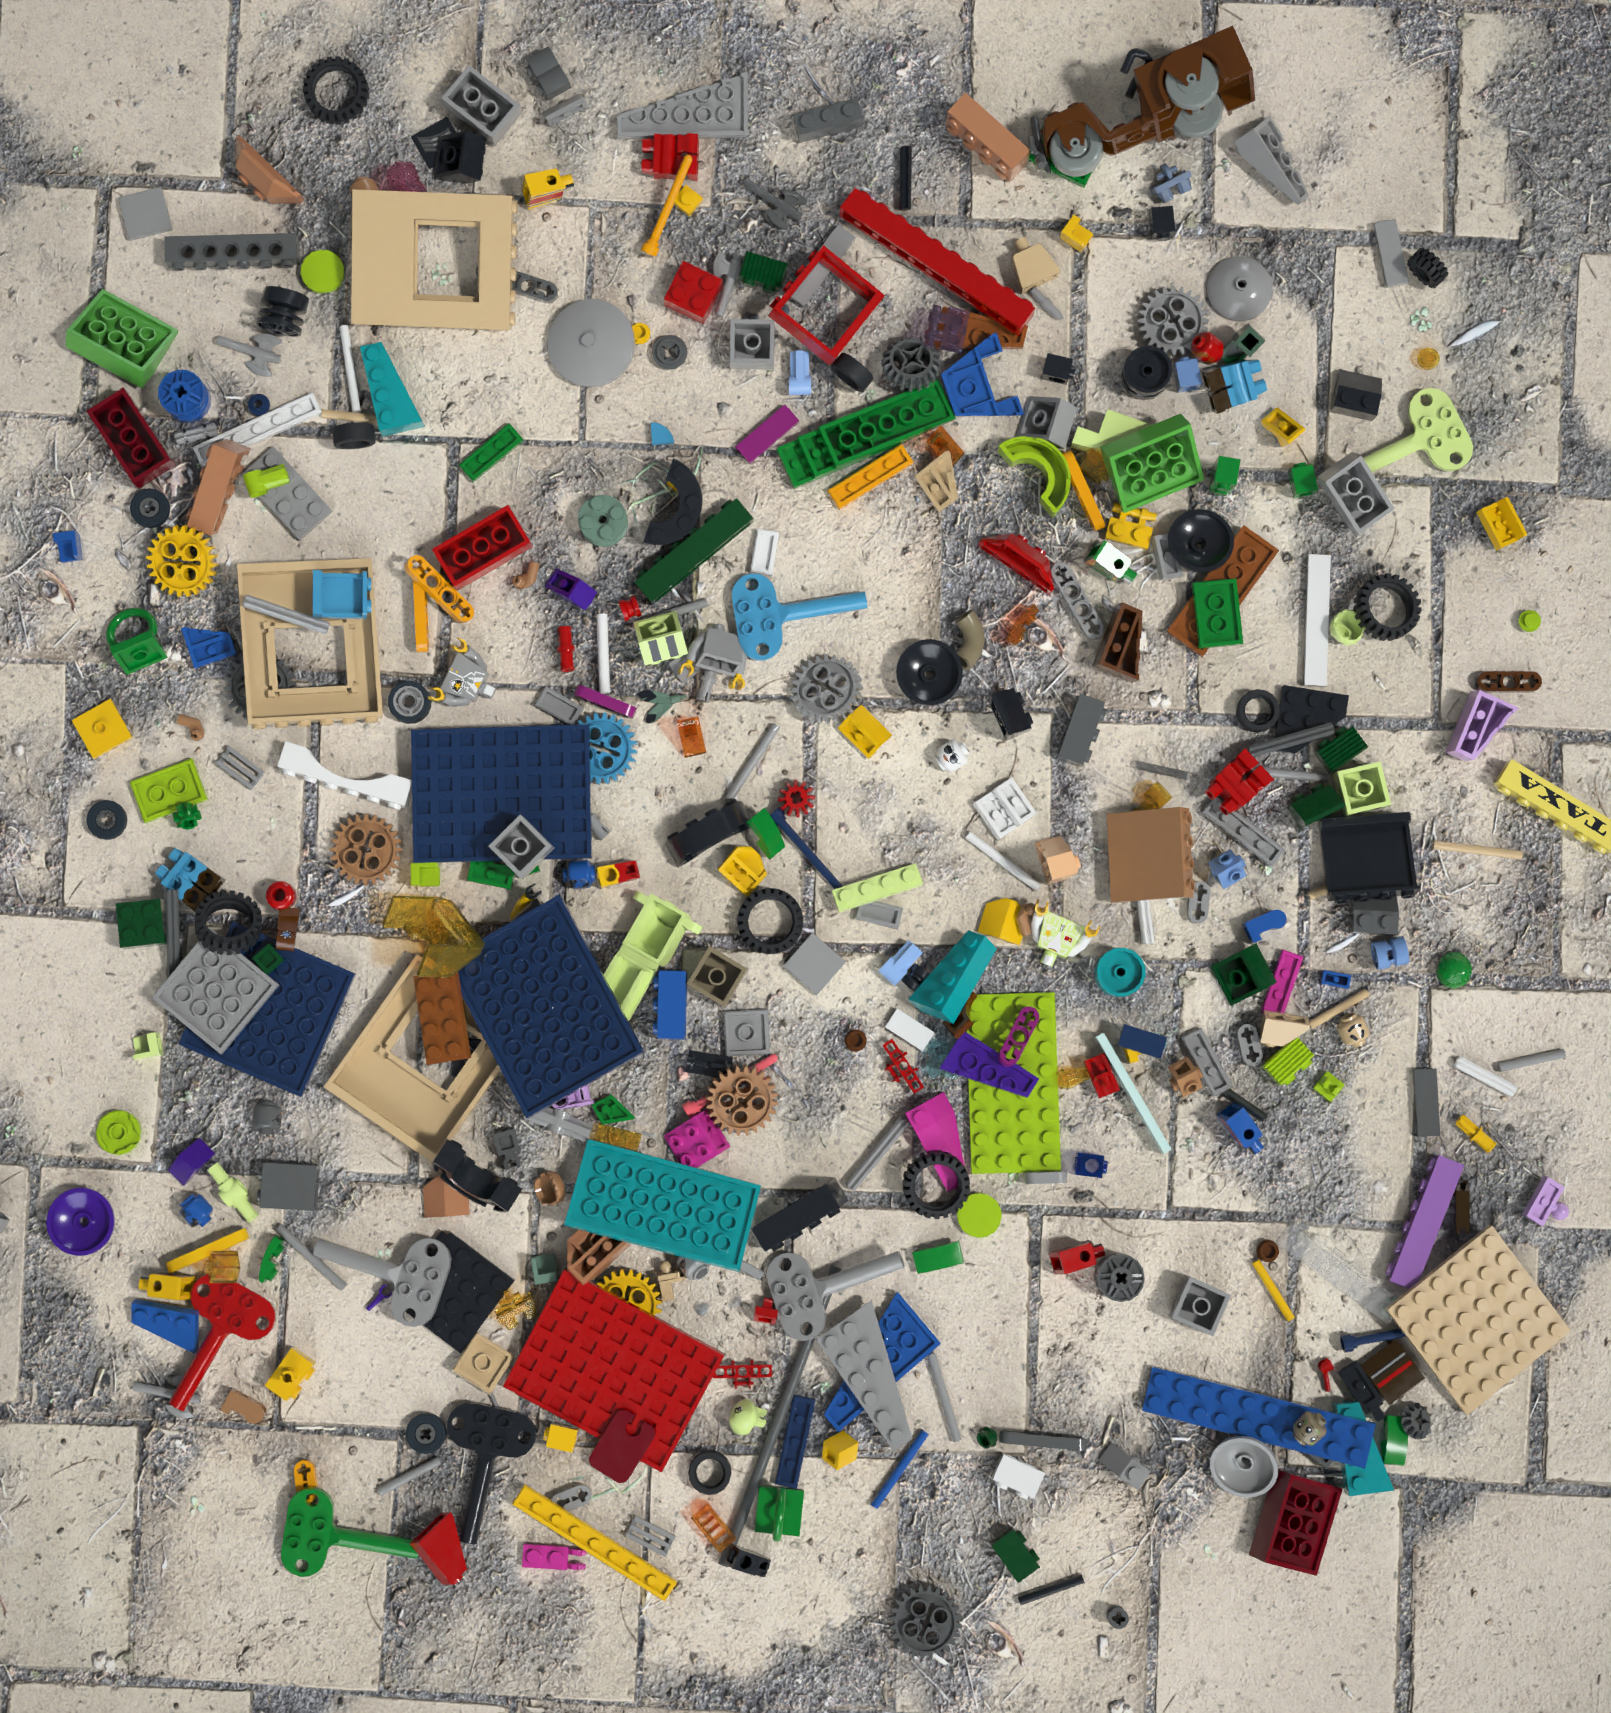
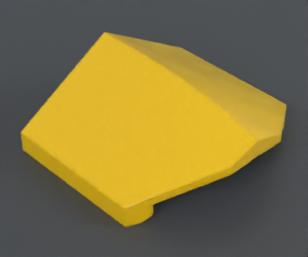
(743, 869)
(1000, 921)

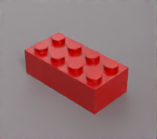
(482, 547)

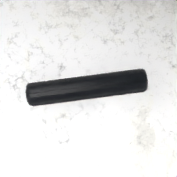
(905, 178)

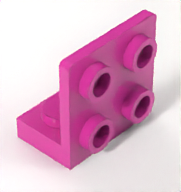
(697, 1140)

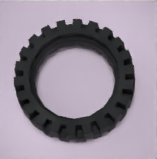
(320, 70)
(1408, 597)
(768, 894)
(234, 902)
(947, 1207)

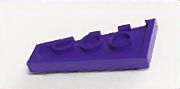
(981, 1063)

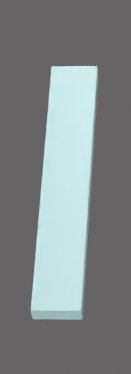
(1133, 1094)

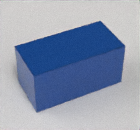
(1335, 979)

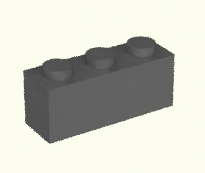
(828, 120)
(1082, 730)

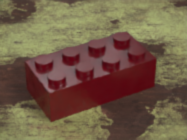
(131, 438)

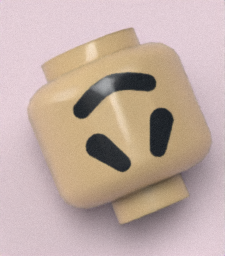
(1353, 1029)

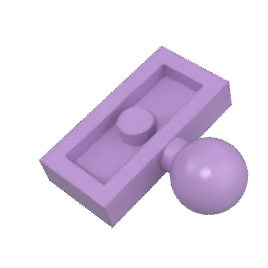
(1544, 1202)

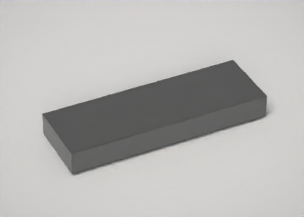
(1426, 1102)

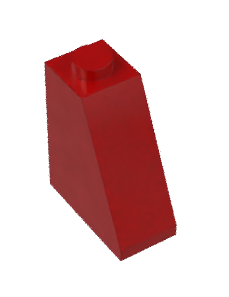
(441, 1549)

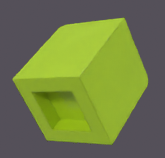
(425, 874)

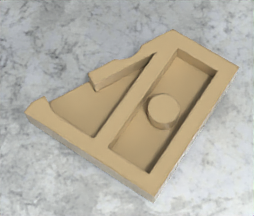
(939, 481)

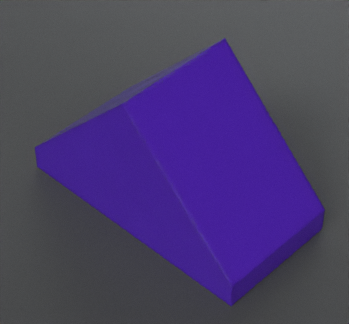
(191, 1161)

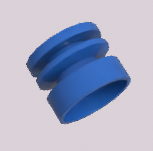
(189, 407)

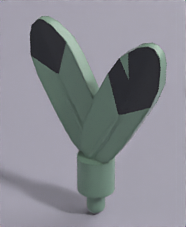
(663, 701)

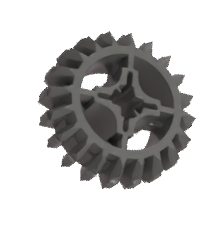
(913, 371)

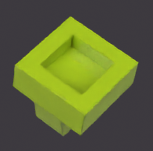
(1328, 1086)

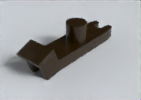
(1462, 1206)

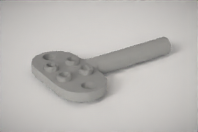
(416, 1281)
(801, 1295)

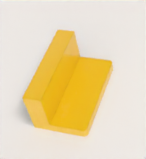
(864, 731)

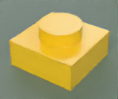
(688, 200)

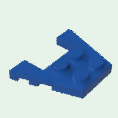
(969, 386)

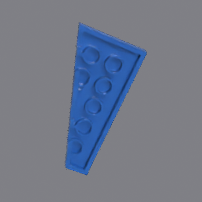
(906, 1344)

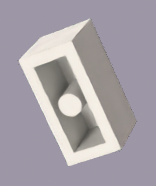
(1018, 1476)

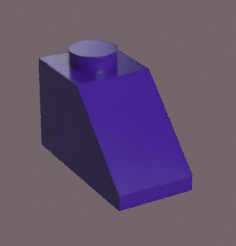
(571, 589)

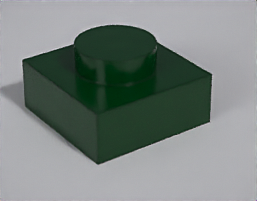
(268, 959)

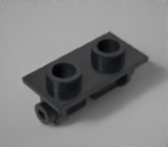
(707, 1063)

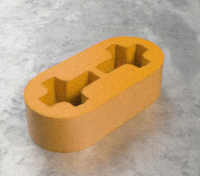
(311, 1477)

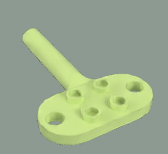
(1436, 432)

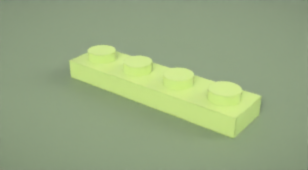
(877, 888)

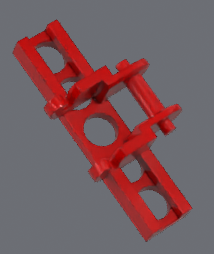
(903, 1073)
(736, 1375)

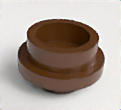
(855, 1040)
(1267, 1250)

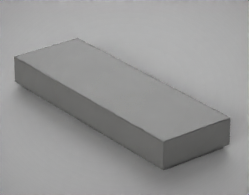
(1390, 253)
(1207, 1062)

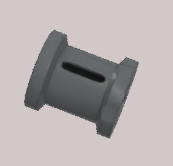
(1122, 1622)

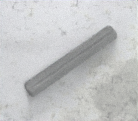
(286, 614)
(877, 1153)

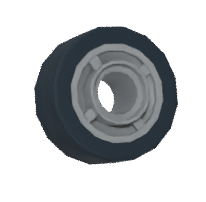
(401, 693)

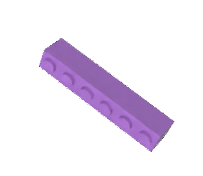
(1424, 1221)

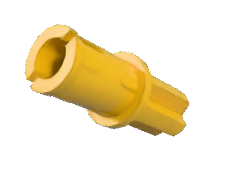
(1475, 1133)

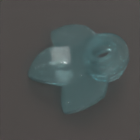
(935, 1061)

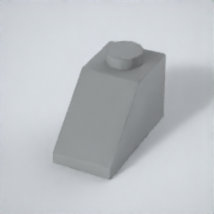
(1124, 1466)

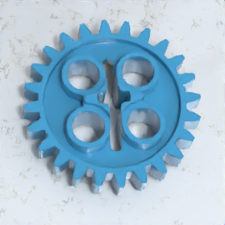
(609, 729)

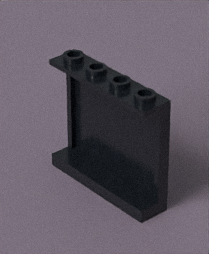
(1368, 857)

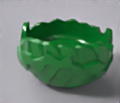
(1454, 970)

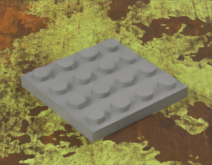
(215, 994)

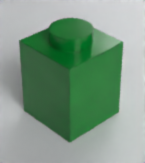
(1302, 480)

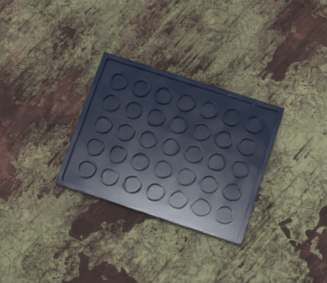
(546, 1008)

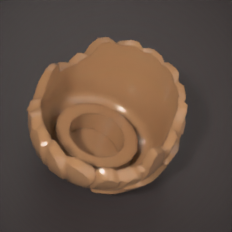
(549, 1188)

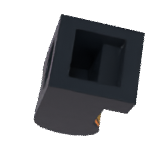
(747, 1561)

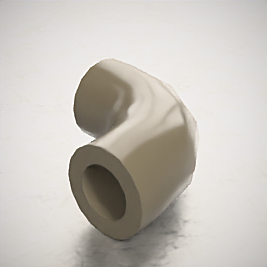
(973, 639)

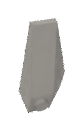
(1264, 151)

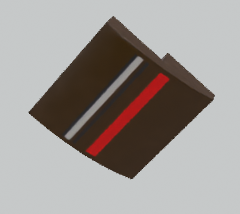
(1392, 1372)

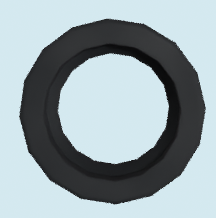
(852, 372)
(353, 435)
(1271, 700)
(704, 1489)

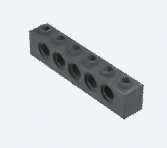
(177, 246)

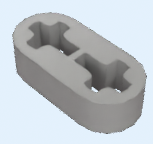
(1204, 903)
(1254, 1043)
(1045, 1177)
(572, 1491)

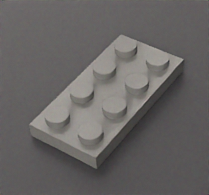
(294, 502)

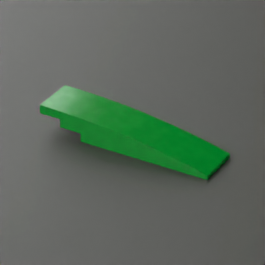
(864, 434)

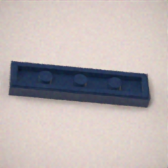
(795, 1441)

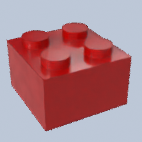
(693, 292)

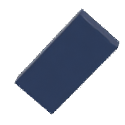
(1142, 1041)

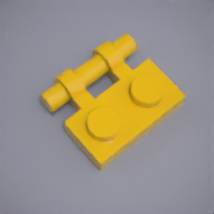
(1128, 532)

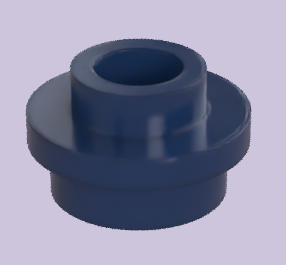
(261, 410)

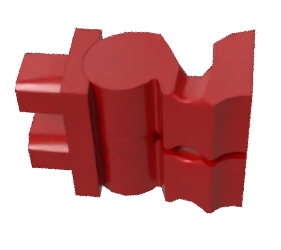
(667, 153)
(1232, 787)

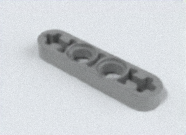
(1080, 599)

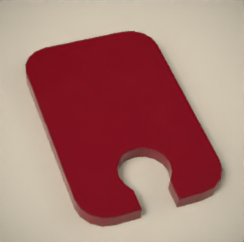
(618, 1451)

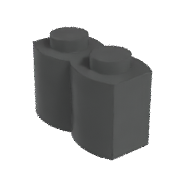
(548, 73)

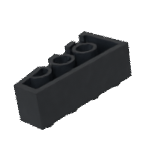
(799, 1215)

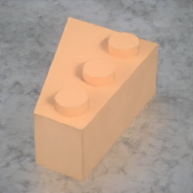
(1057, 859)

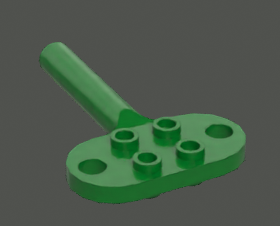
(312, 1532)

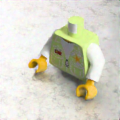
(1058, 935)

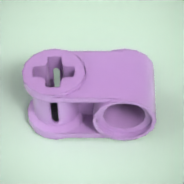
(575, 1099)

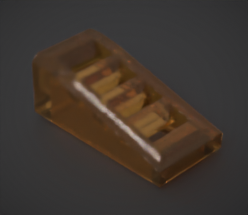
(701, 1525)

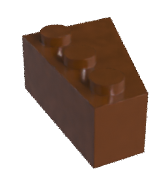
(1121, 644)

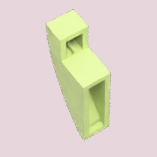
(1112, 428)

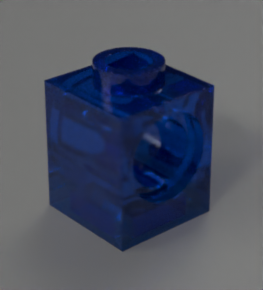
(1080, 1161)

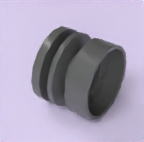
(1106, 1277)

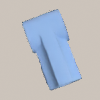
(799, 369)
(898, 965)

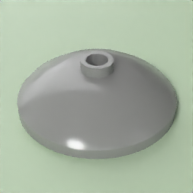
(1237, 302)
(1243, 1476)

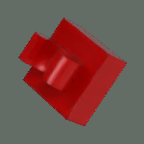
(765, 1313)

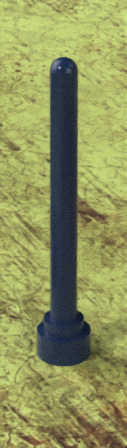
(780, 820)
(1350, 1342)

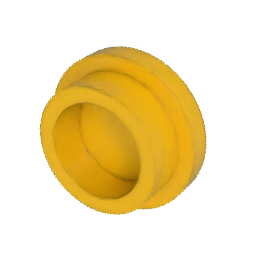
(641, 333)

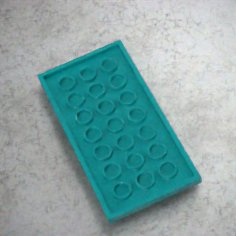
(663, 1205)

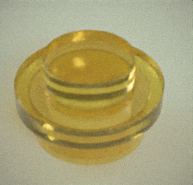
(1428, 358)

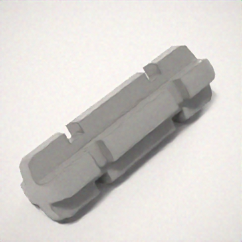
(196, 433)

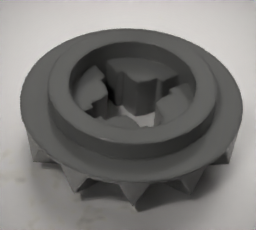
(669, 342)
(1410, 1426)

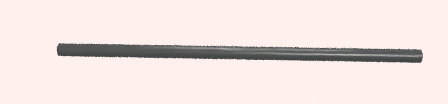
(773, 1432)

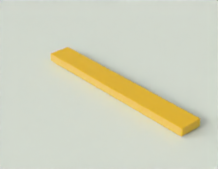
(594, 1542)

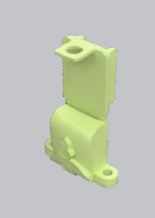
(646, 946)

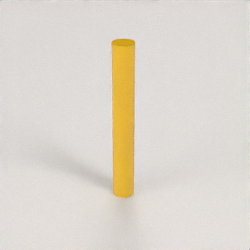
(1271, 1287)

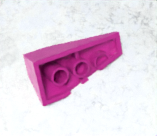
(937, 1130)

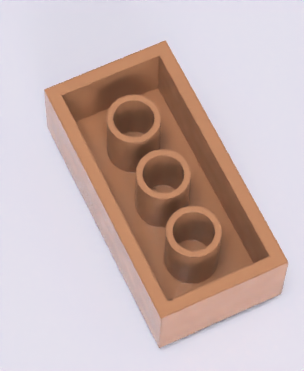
(987, 138)

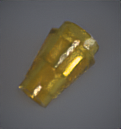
(1072, 1077)

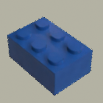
(670, 1005)

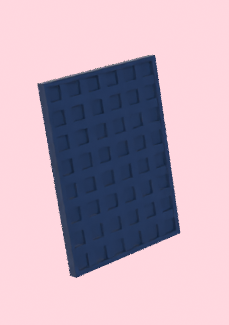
(481, 779)

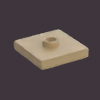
(483, 1363)

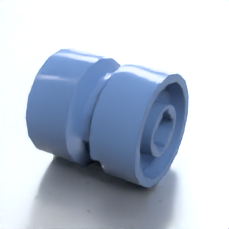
(1397, 952)

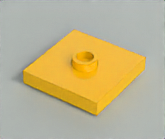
(102, 728)

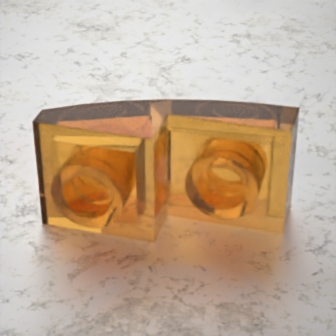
(1017, 631)

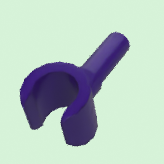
(379, 1298)

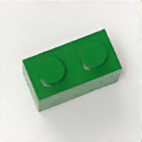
(1224, 475)

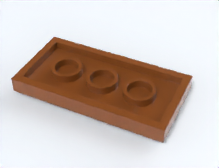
(442, 1019)

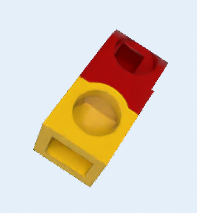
(617, 873)

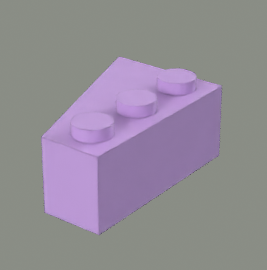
(1478, 724)

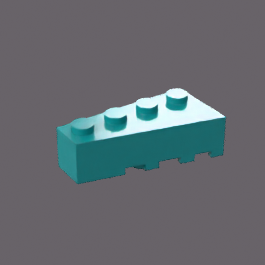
(954, 978)

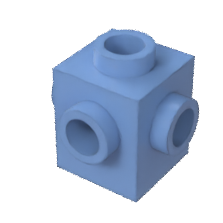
(1227, 868)

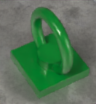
(139, 650)
(779, 1511)

